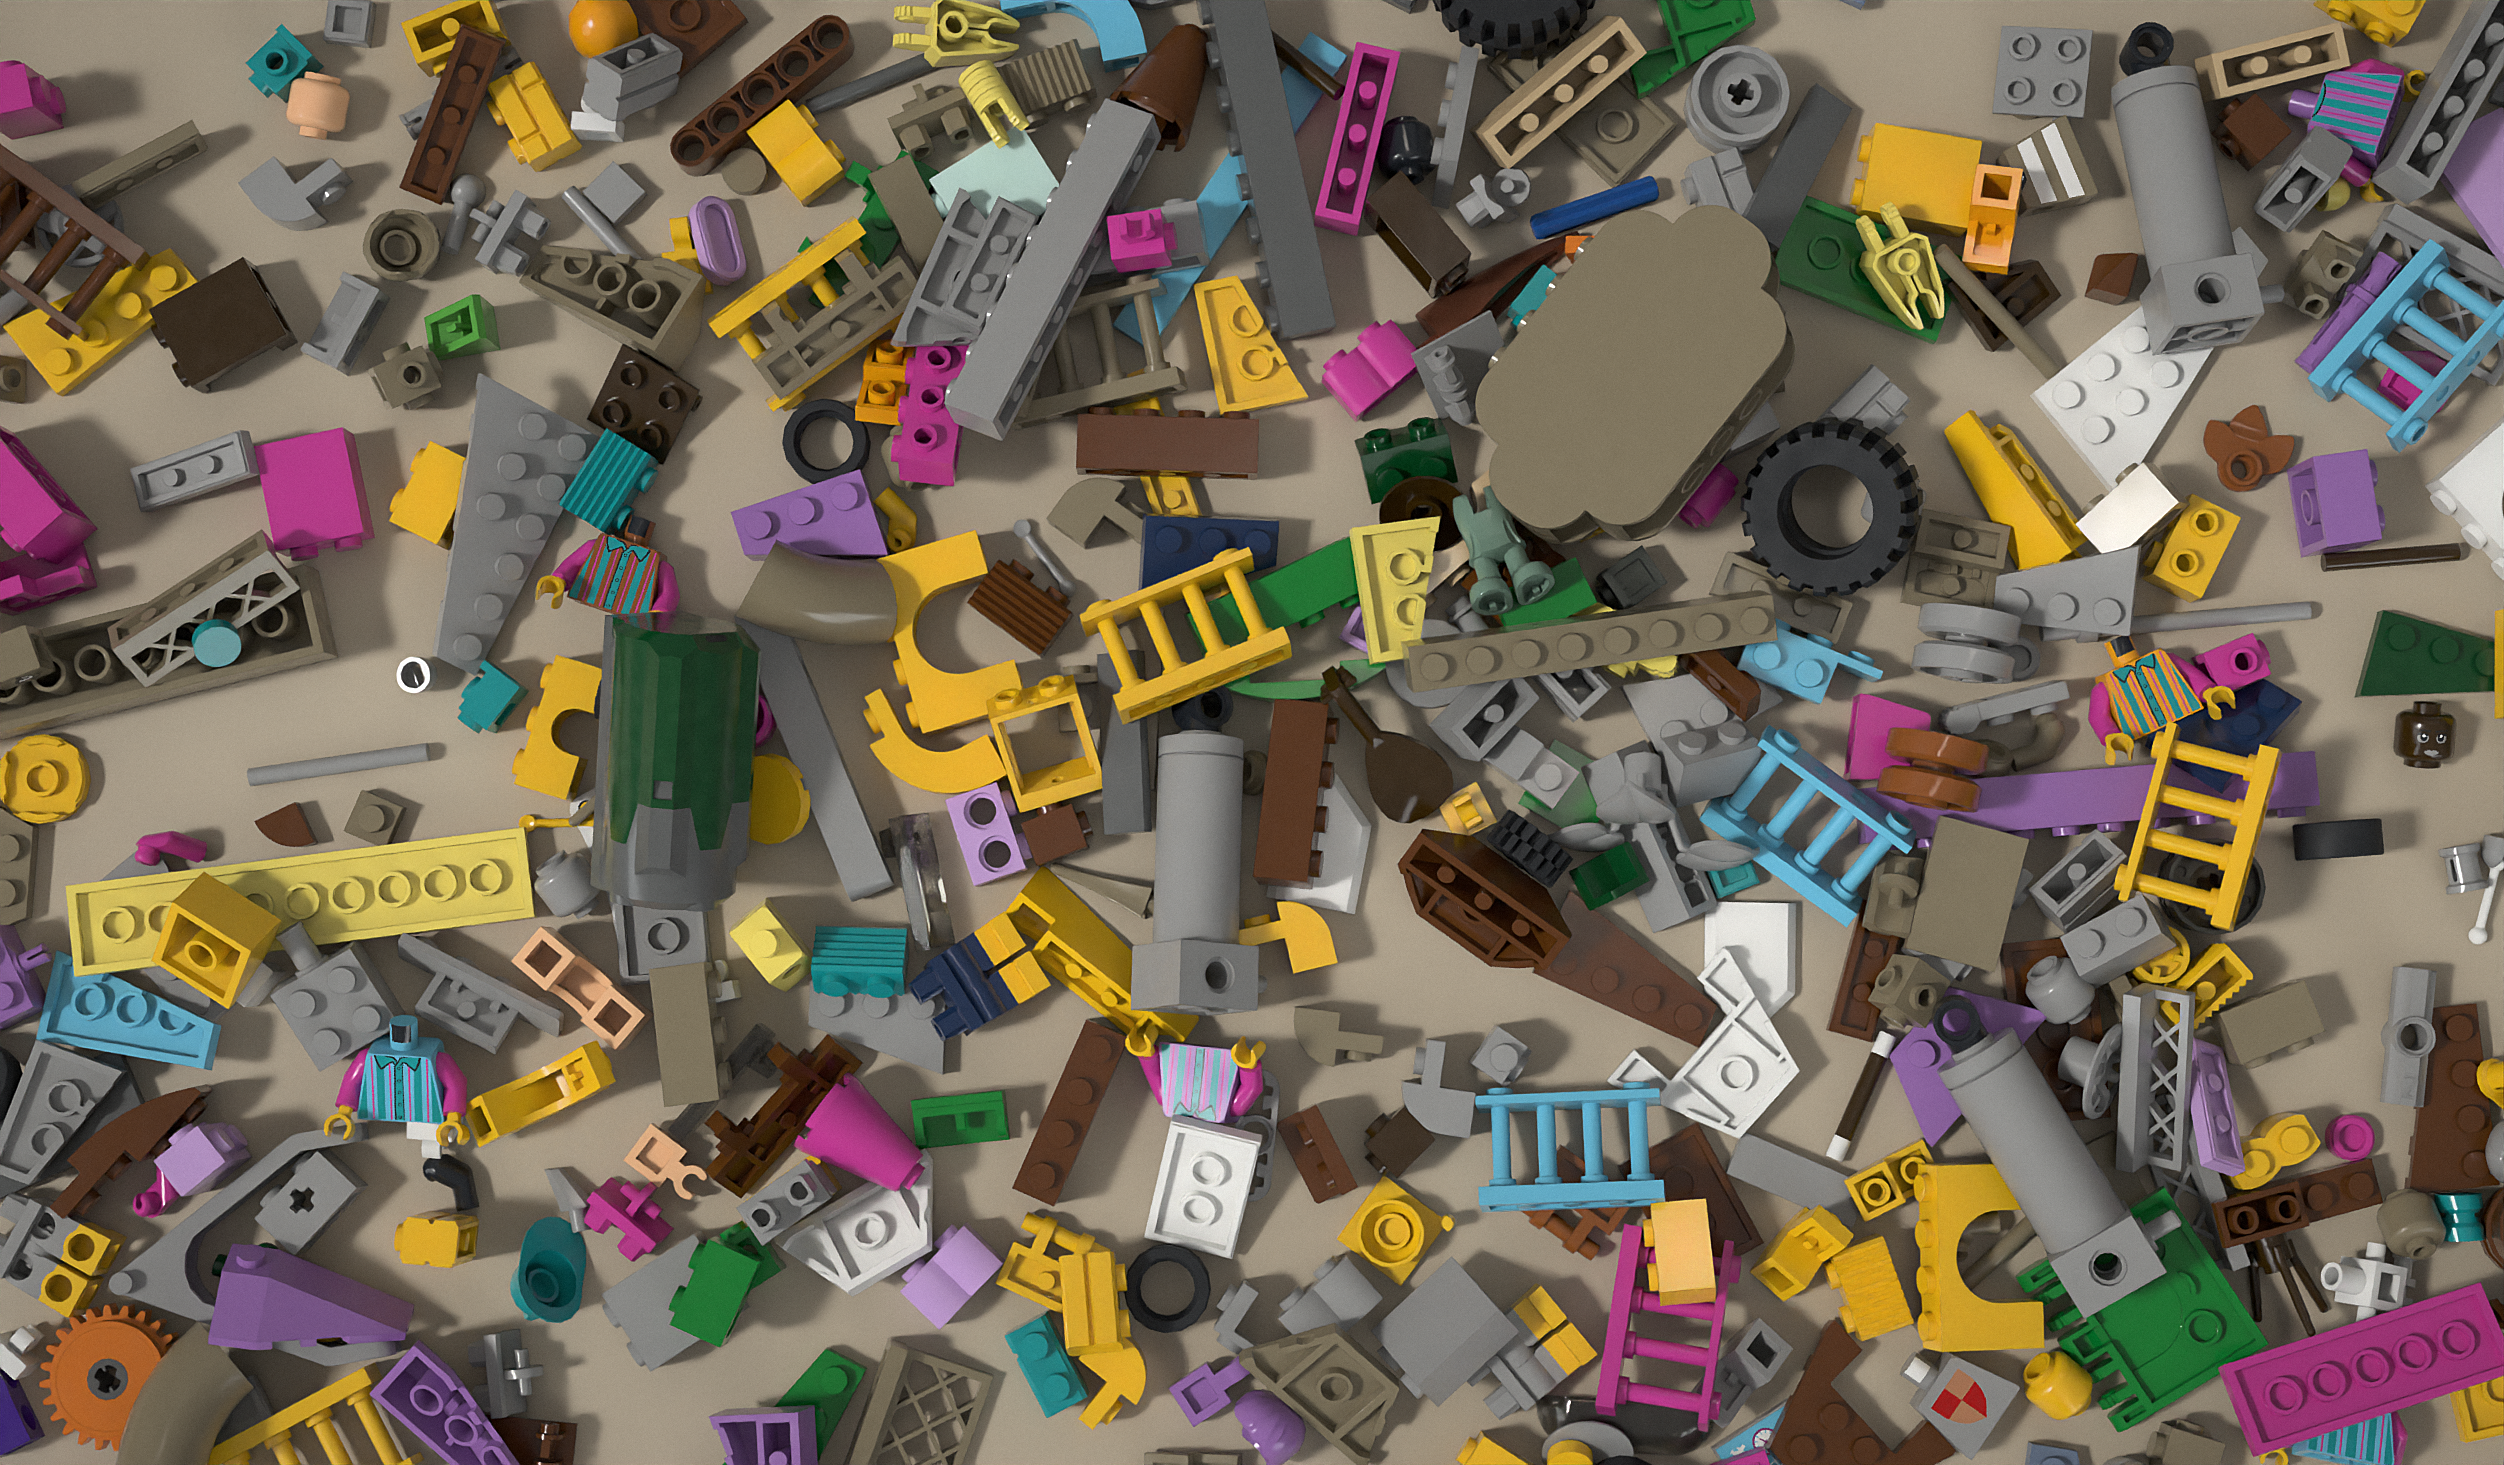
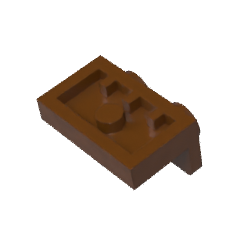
(1316, 1154)

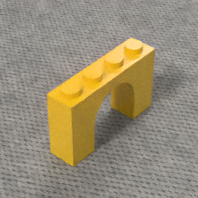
(918, 576)
(1951, 1314)

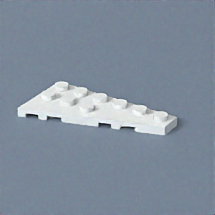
(2121, 395)

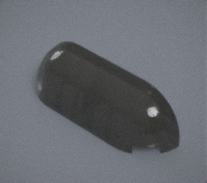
(1648, 1426)

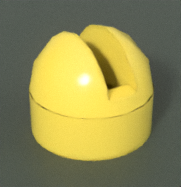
(2335, 197)

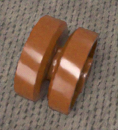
(1933, 767)

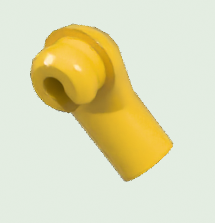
(902, 521)

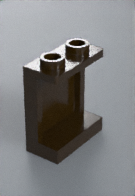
(220, 324)

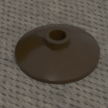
(1404, 498)

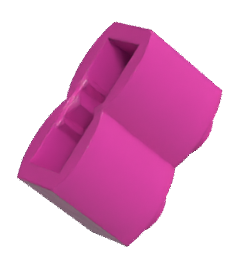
(1371, 369)

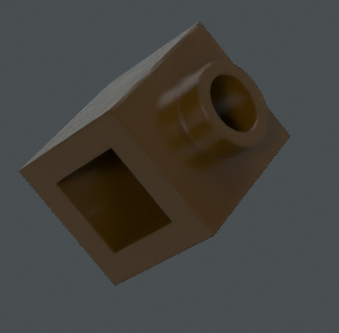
(1396, 1142)

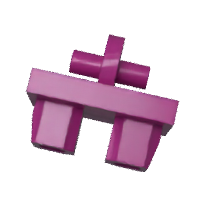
(632, 1213)

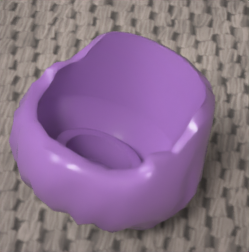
(1270, 1426)

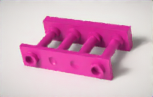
(1623, 1344)

